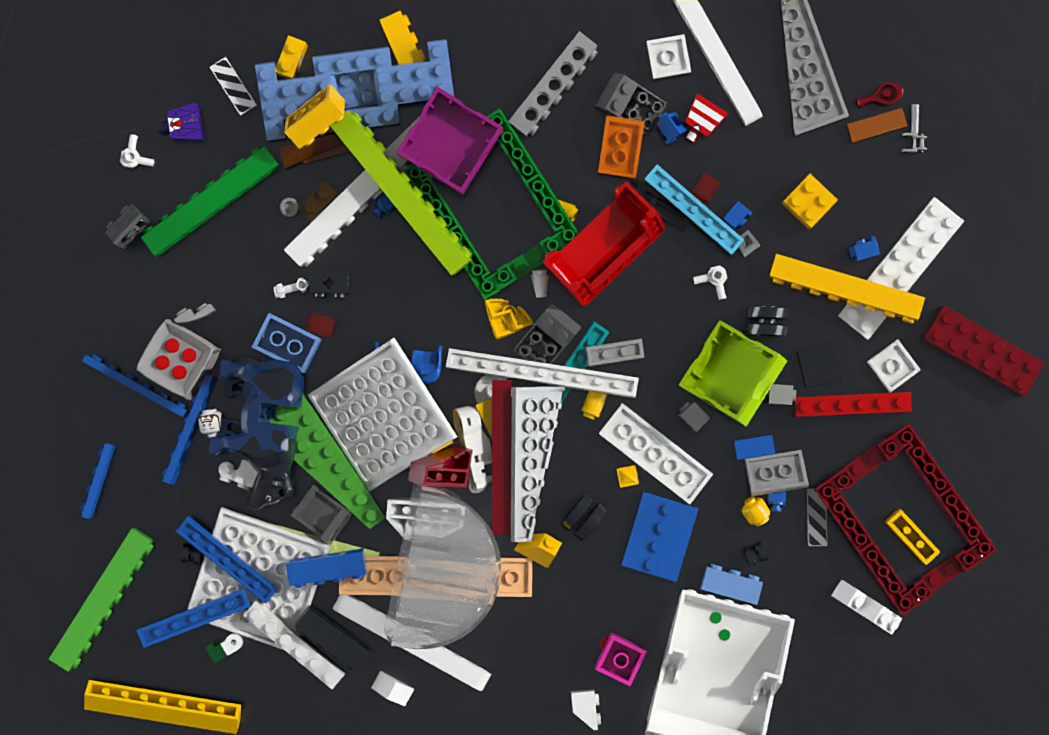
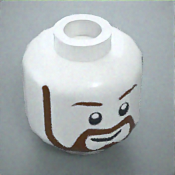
(210, 422)

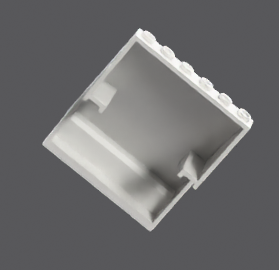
(717, 683)

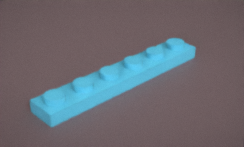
(694, 209)

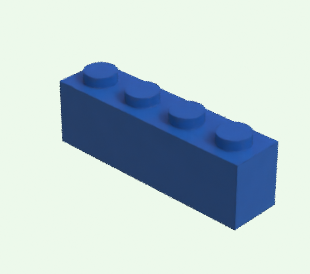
(326, 567)

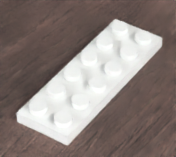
(656, 453)

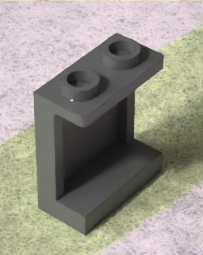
(321, 514)

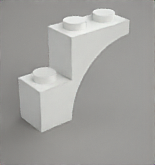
(866, 607)

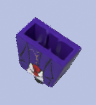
(183, 124)

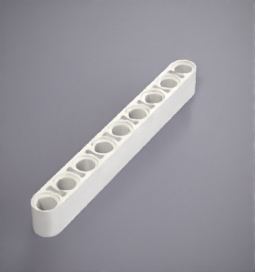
(719, 60)
(439, 657)

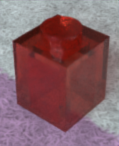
(705, 188)
(320, 324)

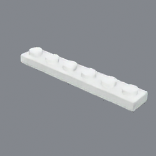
(294, 644)

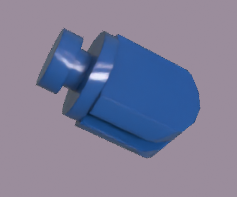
(383, 206)
(776, 500)

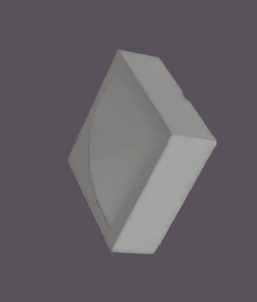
(749, 243)

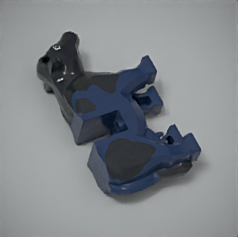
(264, 444)

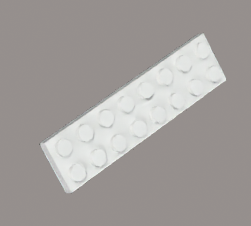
(906, 261)

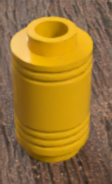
(593, 404)

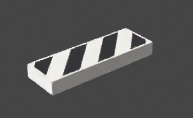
(233, 86)

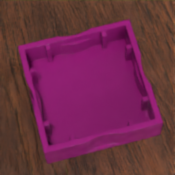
(449, 141)

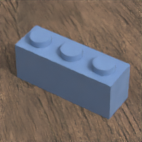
(731, 584)

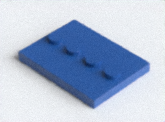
(659, 536)

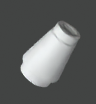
(540, 282)

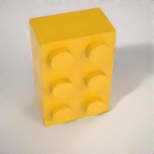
(315, 116)

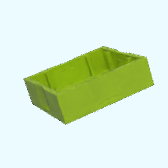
(733, 373)

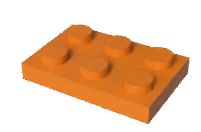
(621, 146)

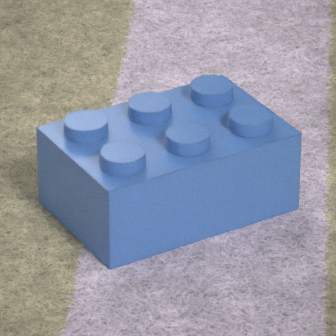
(286, 342)

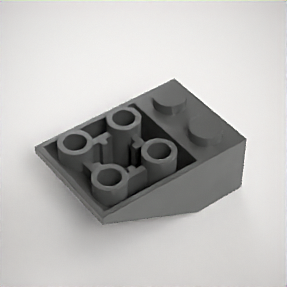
(631, 101)
(547, 336)

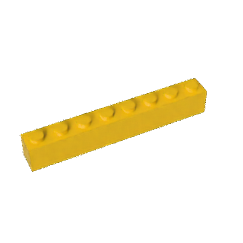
(847, 288)
(162, 707)

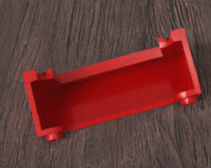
(606, 245)

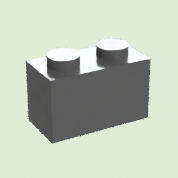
(693, 416)

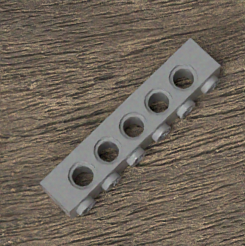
(579, 43)

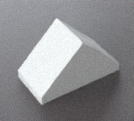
(392, 688)

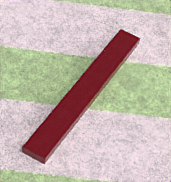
(501, 457)

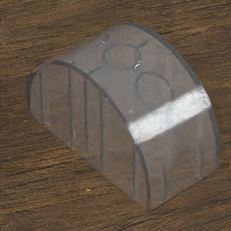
(443, 571)

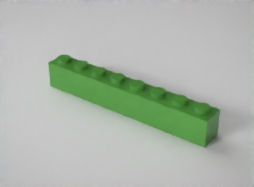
(101, 599)

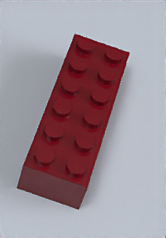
(983, 351)

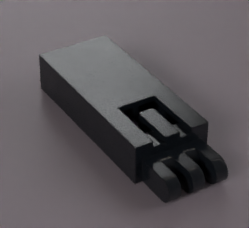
(665, 209)

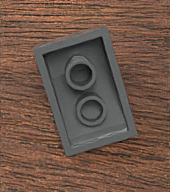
(127, 226)

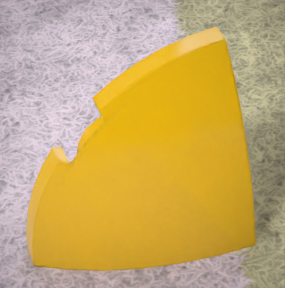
(506, 318)

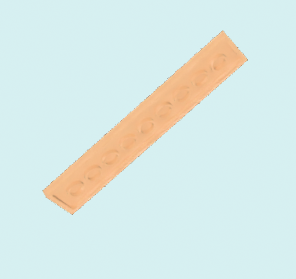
(381, 570)

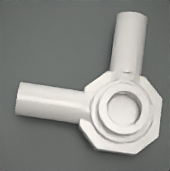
(131, 158)
(715, 276)

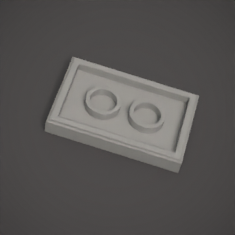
(776, 473)

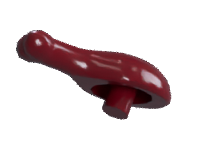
(885, 94)

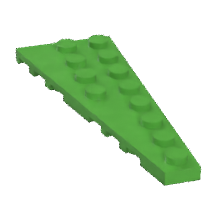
(326, 462)

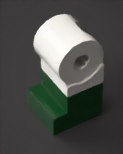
(230, 645)

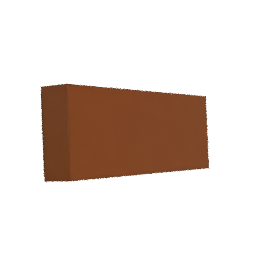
(876, 125)

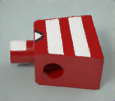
(703, 118)

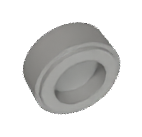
(289, 207)

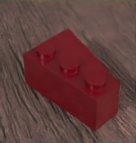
(443, 468)

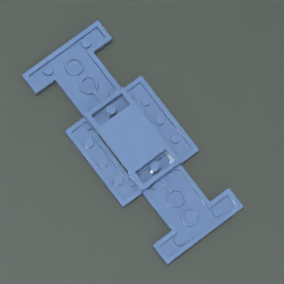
(361, 80)

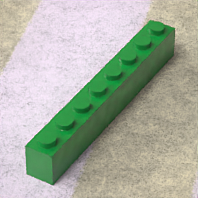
(210, 201)

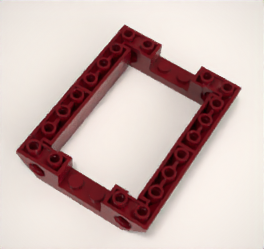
(977, 541)

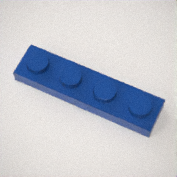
(99, 472)

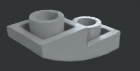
(187, 316)

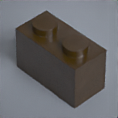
(318, 201)

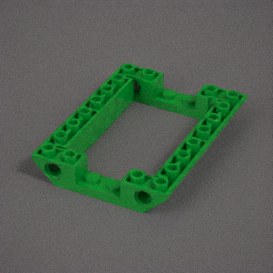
(564, 230)

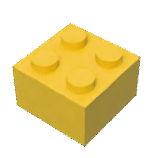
(809, 201)

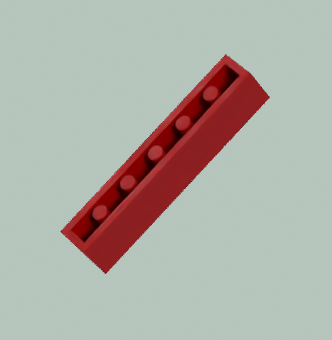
(852, 404)

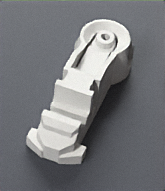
(474, 438)

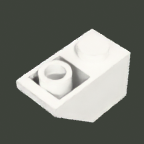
(584, 706)

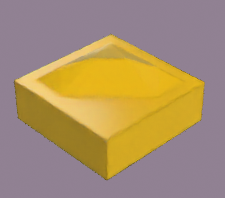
(627, 476)

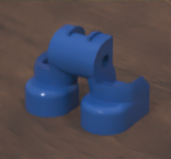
(426, 364)

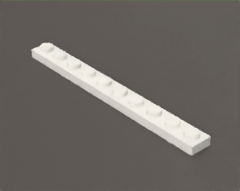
(542, 373)

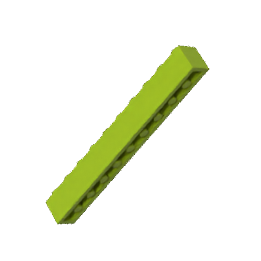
(401, 192)

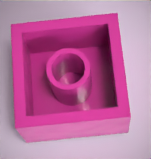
(620, 659)

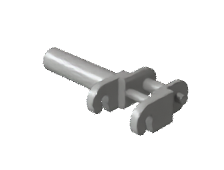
(914, 131)

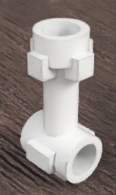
(281, 290)

